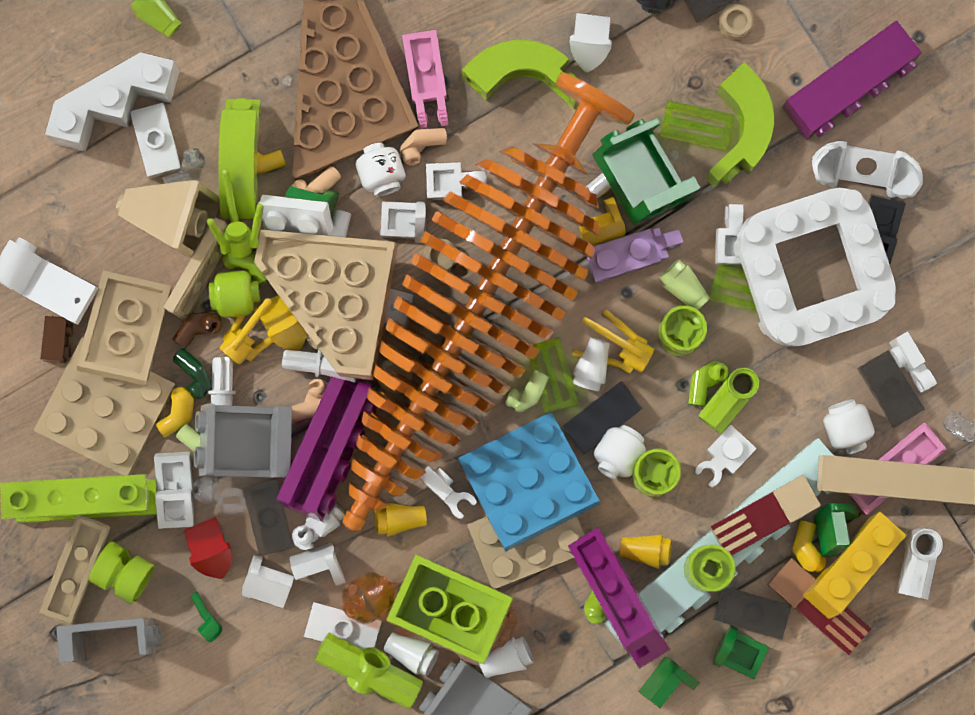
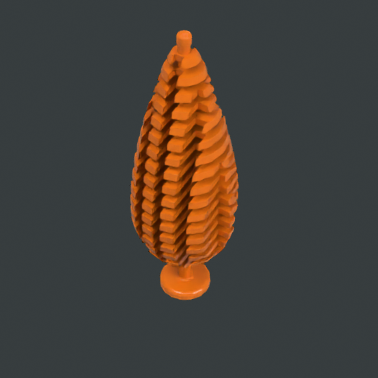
(447, 356)

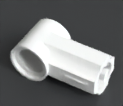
(919, 568)

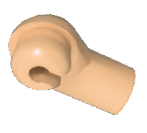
(322, 183)

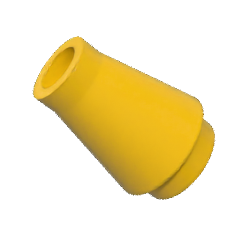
(399, 518)
(648, 550)

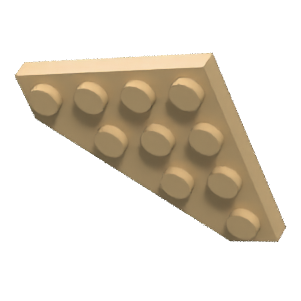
(334, 291)

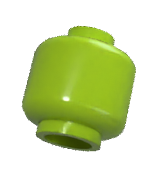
(234, 293)

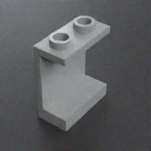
(72, 640)
(471, 693)

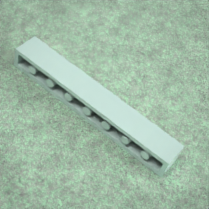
(670, 592)

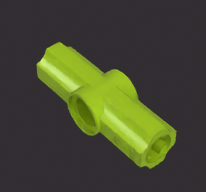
(368, 670)

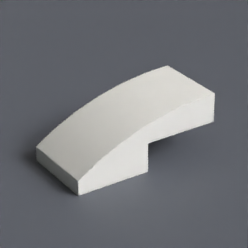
(174, 490)

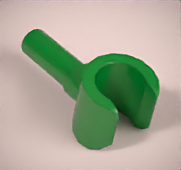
(211, 627)

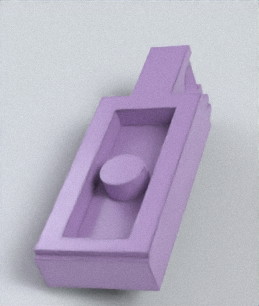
(632, 253)

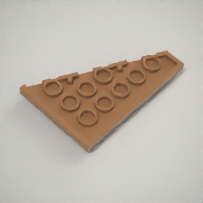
(344, 88)

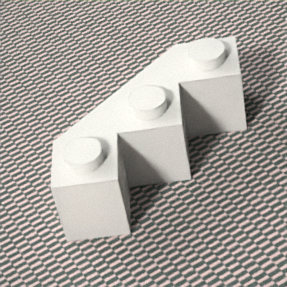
(110, 98)

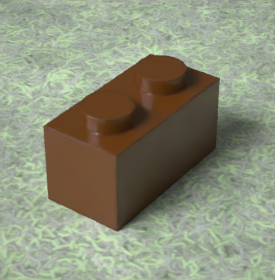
(55, 339)

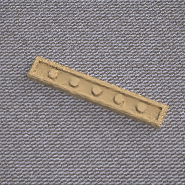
(896, 480)

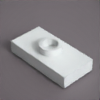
(155, 140)
(331, 620)

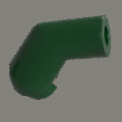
(196, 370)

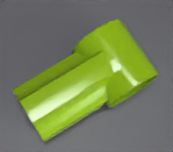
(727, 401)

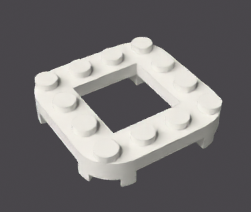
(769, 284)

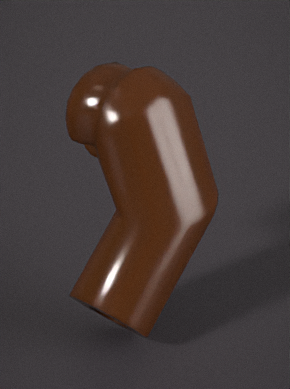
(197, 324)

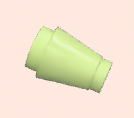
(684, 284)

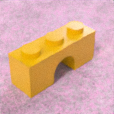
(855, 566)

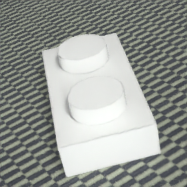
(296, 215)

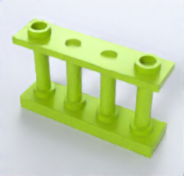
(78, 496)

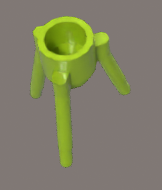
(237, 238)

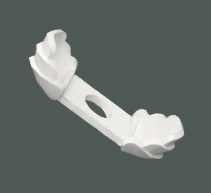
(895, 171)

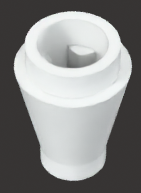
(592, 366)
(412, 653)
(510, 658)

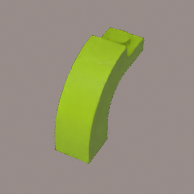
(514, 60)
(754, 110)
(239, 155)

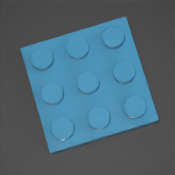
(528, 481)

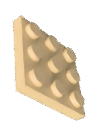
(104, 415)

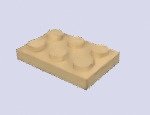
(124, 328)
(526, 559)

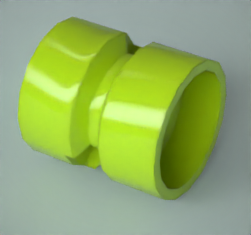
(682, 330)
(656, 473)
(709, 568)
(121, 572)

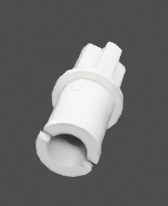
(302, 361)
(222, 381)

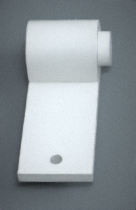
(44, 282)

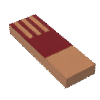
(842, 630)

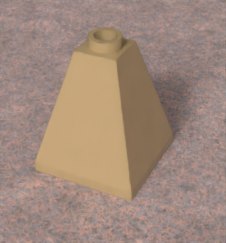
(171, 212)

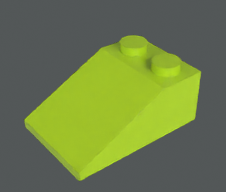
(450, 609)

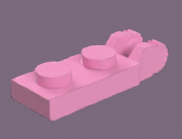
(425, 74)

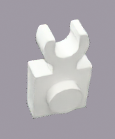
(908, 356)
(728, 452)

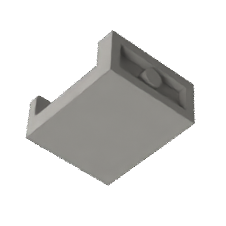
(243, 441)

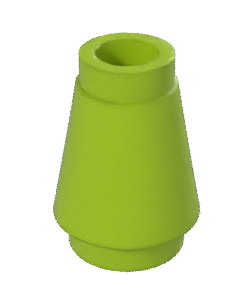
(157, 15)

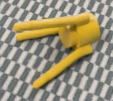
(238, 343)
(634, 350)

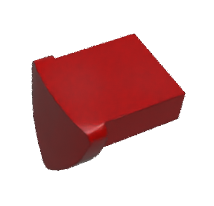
(209, 549)

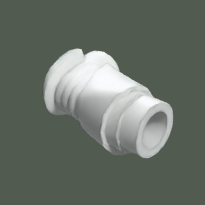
(307, 534)

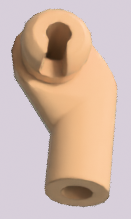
(418, 140)
(308, 408)

